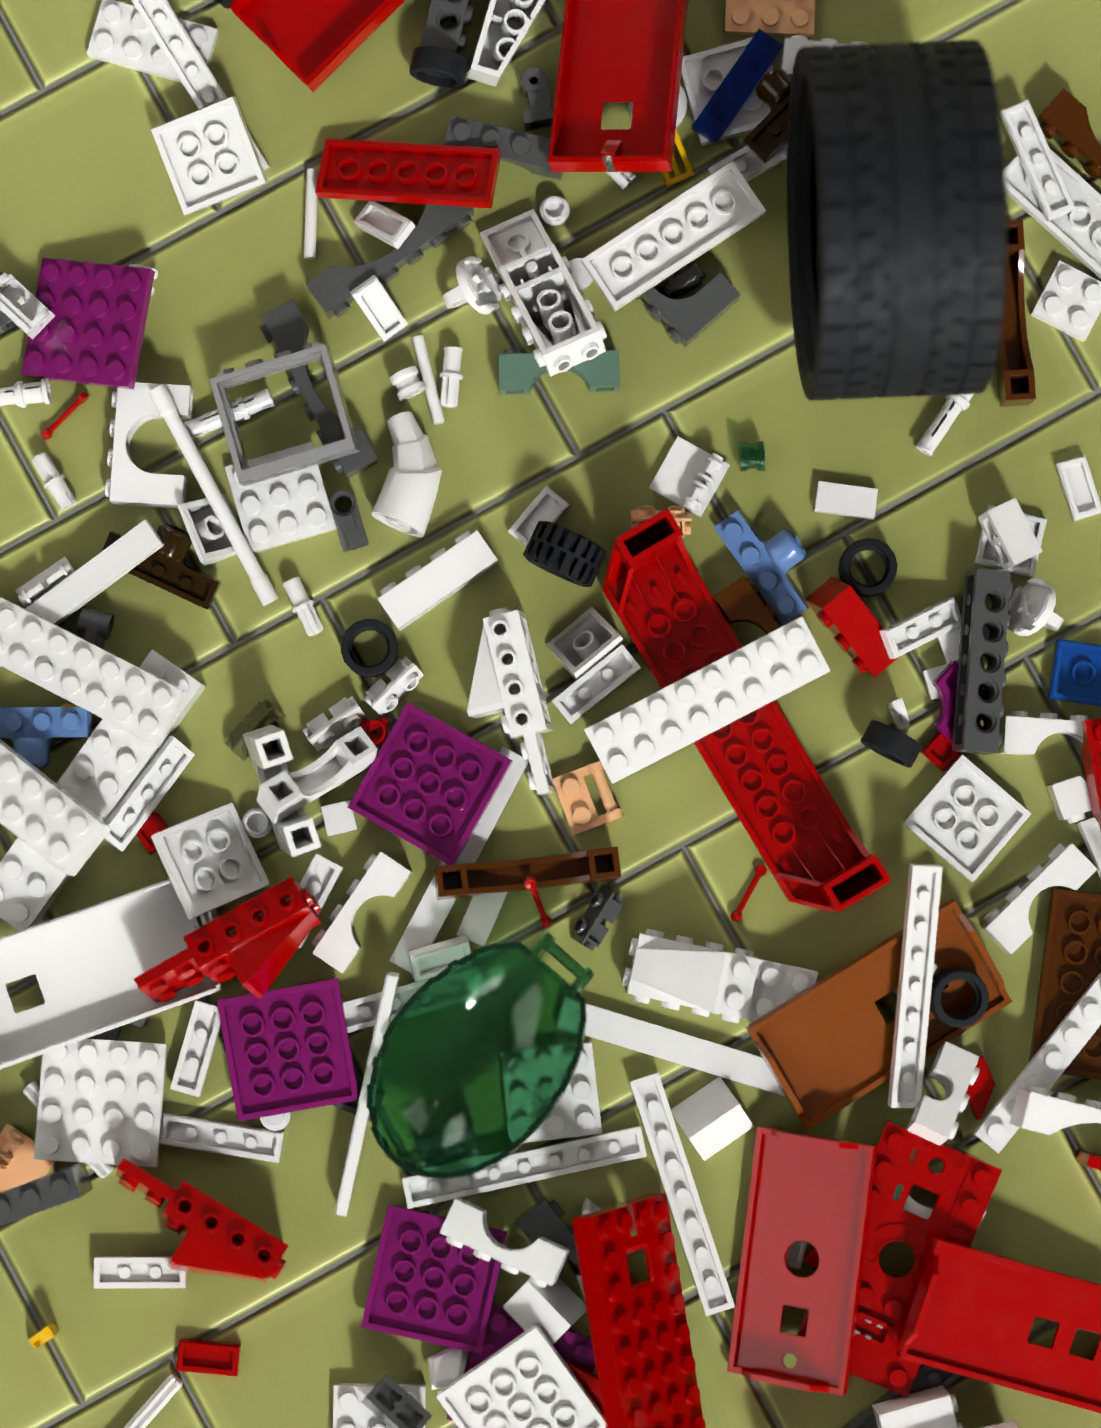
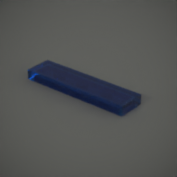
(737, 86)

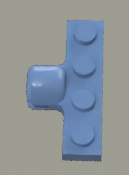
(766, 563)
(36, 727)

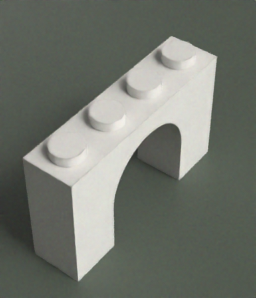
(128, 483)
(269, 757)
(919, 1410)

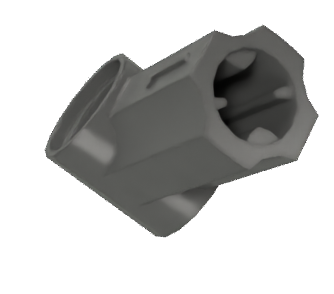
(349, 524)
(95, 626)

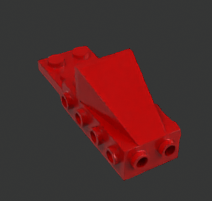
(251, 952)
(203, 1247)

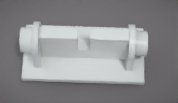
(44, 582)
(404, 678)
(324, 732)

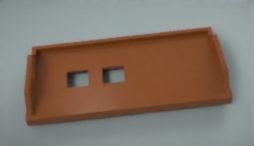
(831, 1037)

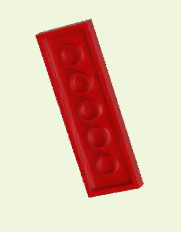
(408, 173)

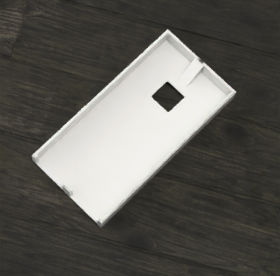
(89, 970)

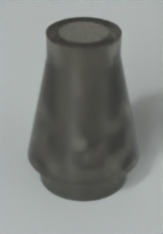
(684, 280)

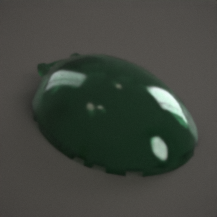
(477, 1059)

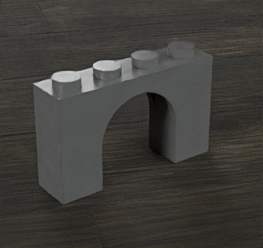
(694, 314)
(44, 1193)

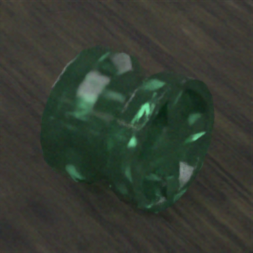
(751, 456)

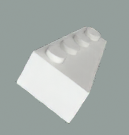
(500, 37)

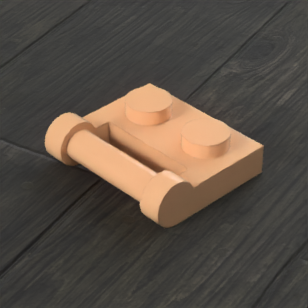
(577, 800)

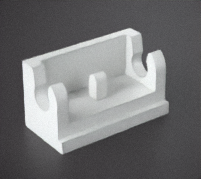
(22, 306)
(1009, 534)

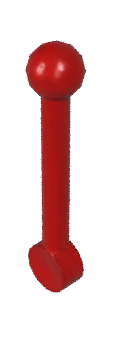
(46, 433)
(760, 870)
(530, 883)

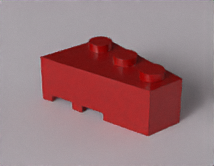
(852, 625)

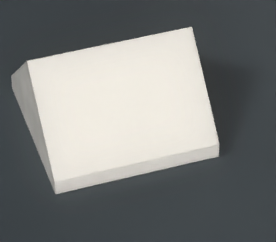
(206, 531)
(584, 643)
(712, 1118)
(550, 1307)

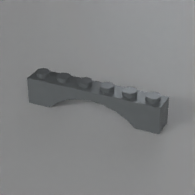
(334, 284)
(290, 332)
(546, 1221)

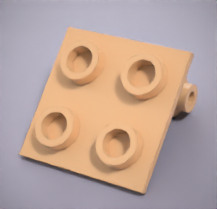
(17, 1159)

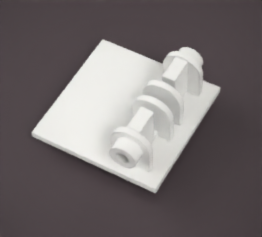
(689, 476)

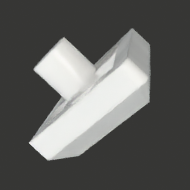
(446, 1367)

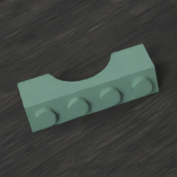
(520, 372)

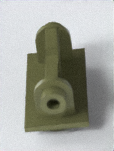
(260, 716)

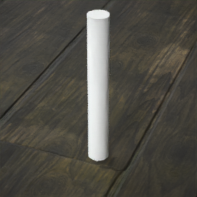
(310, 214)
(428, 379)

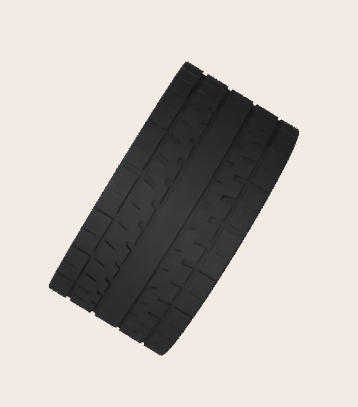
(895, 219)

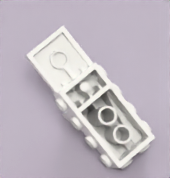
(543, 294)
(497, 690)
(709, 977)

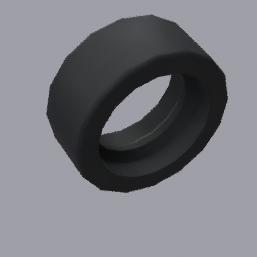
(439, 67)
(878, 547)
(369, 625)
(891, 743)
(980, 999)

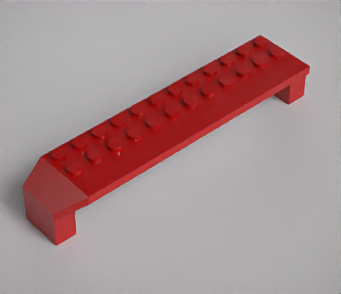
(755, 757)

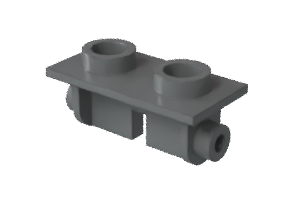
(602, 905)

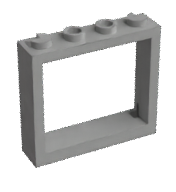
(258, 369)

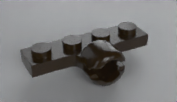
(773, 129)
(170, 572)

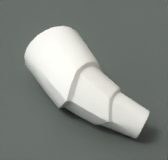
(412, 482)

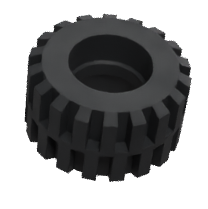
(565, 553)

